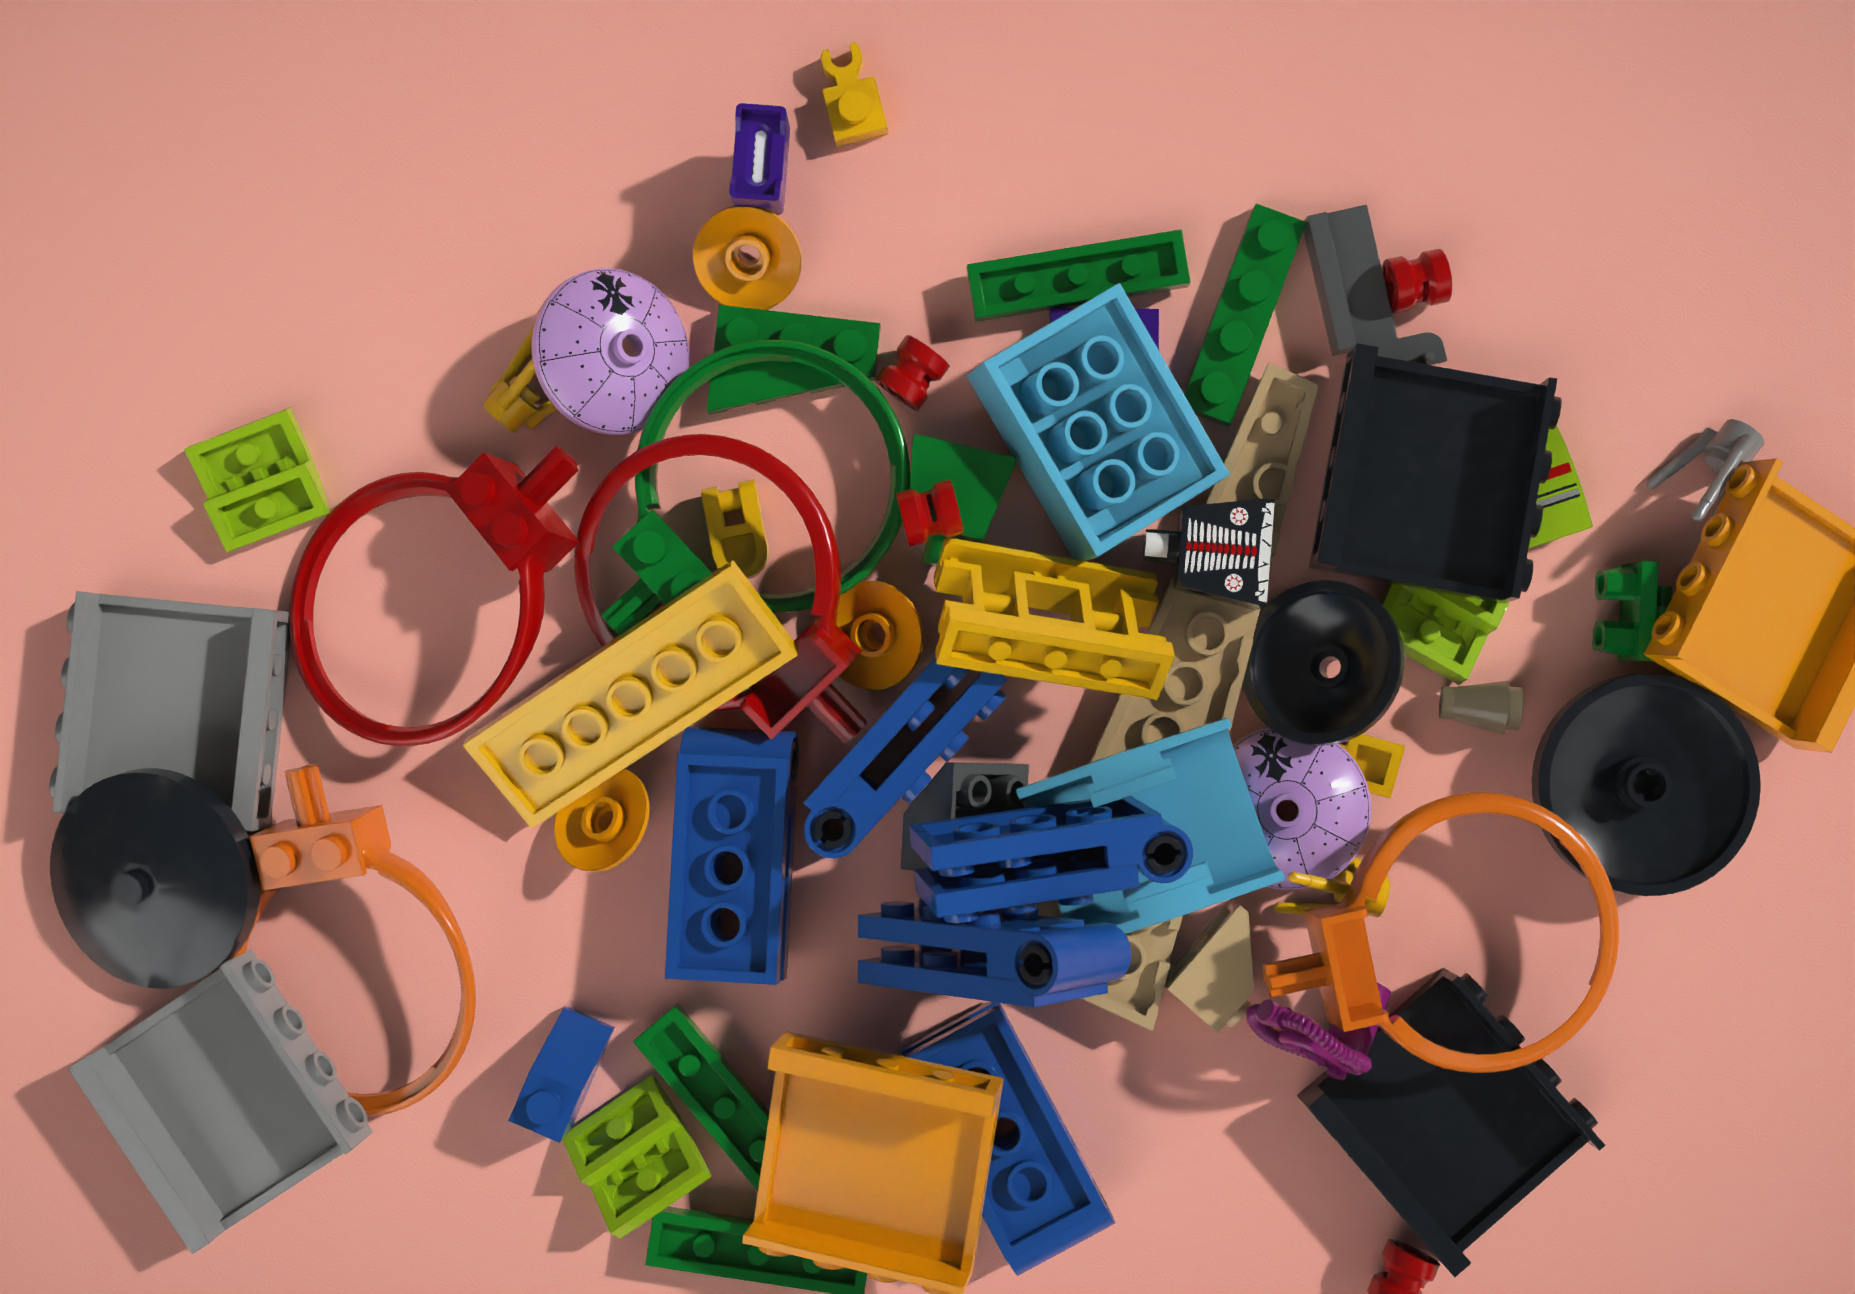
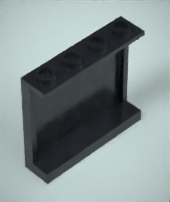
(1434, 477)
(1448, 1142)

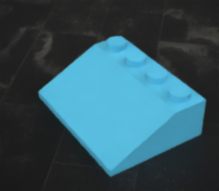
(1098, 424)

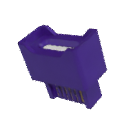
(760, 157)

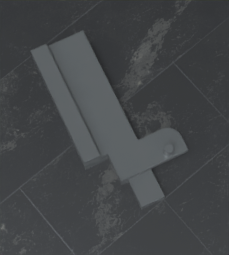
(1355, 291)

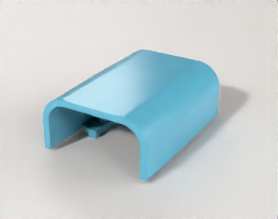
(1198, 789)

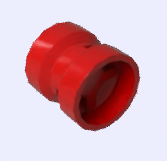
(1417, 280)
(912, 372)
(917, 516)
(1405, 1270)

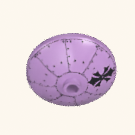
(582, 354)
(1329, 798)

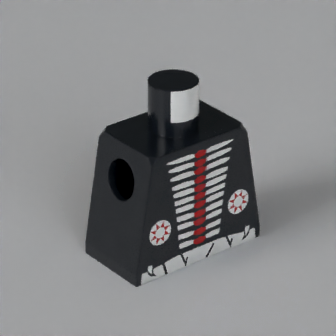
(1218, 551)

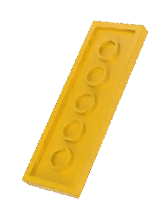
(632, 695)

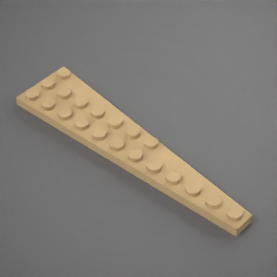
(1209, 649)

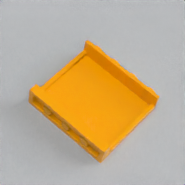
(1768, 611)
(875, 1163)

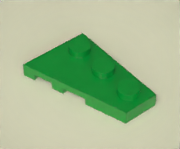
(772, 380)

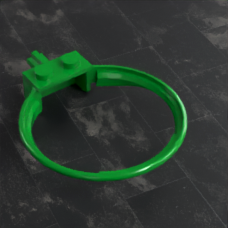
(666, 562)

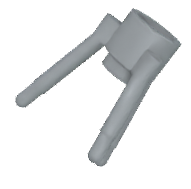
(1725, 449)

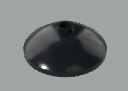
(1291, 654)

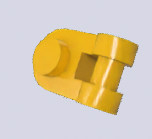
(741, 542)

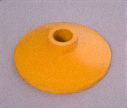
(742, 281)
(880, 663)
(585, 830)

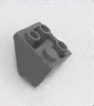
(962, 792)

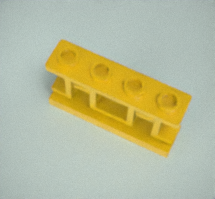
(1091, 651)

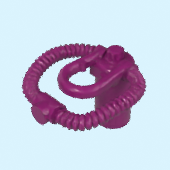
(1333, 1049)

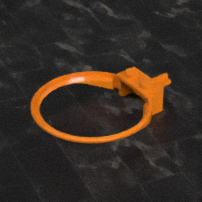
(340, 846)
(1343, 956)

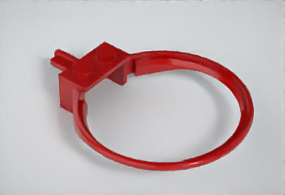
(510, 516)
(822, 647)

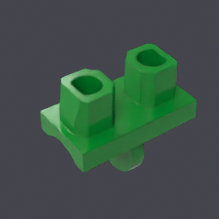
(1640, 607)

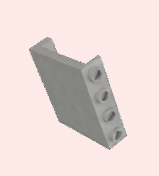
(175, 693)
(222, 1100)

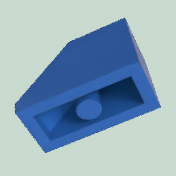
(562, 1075)

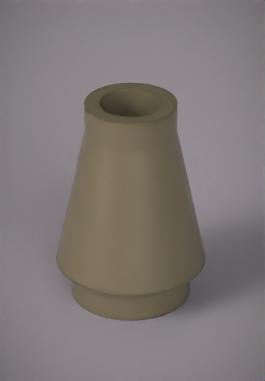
(1485, 705)

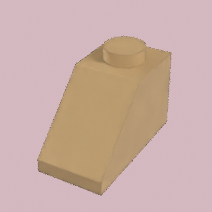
(1217, 970)

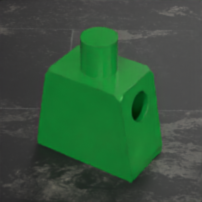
(977, 480)

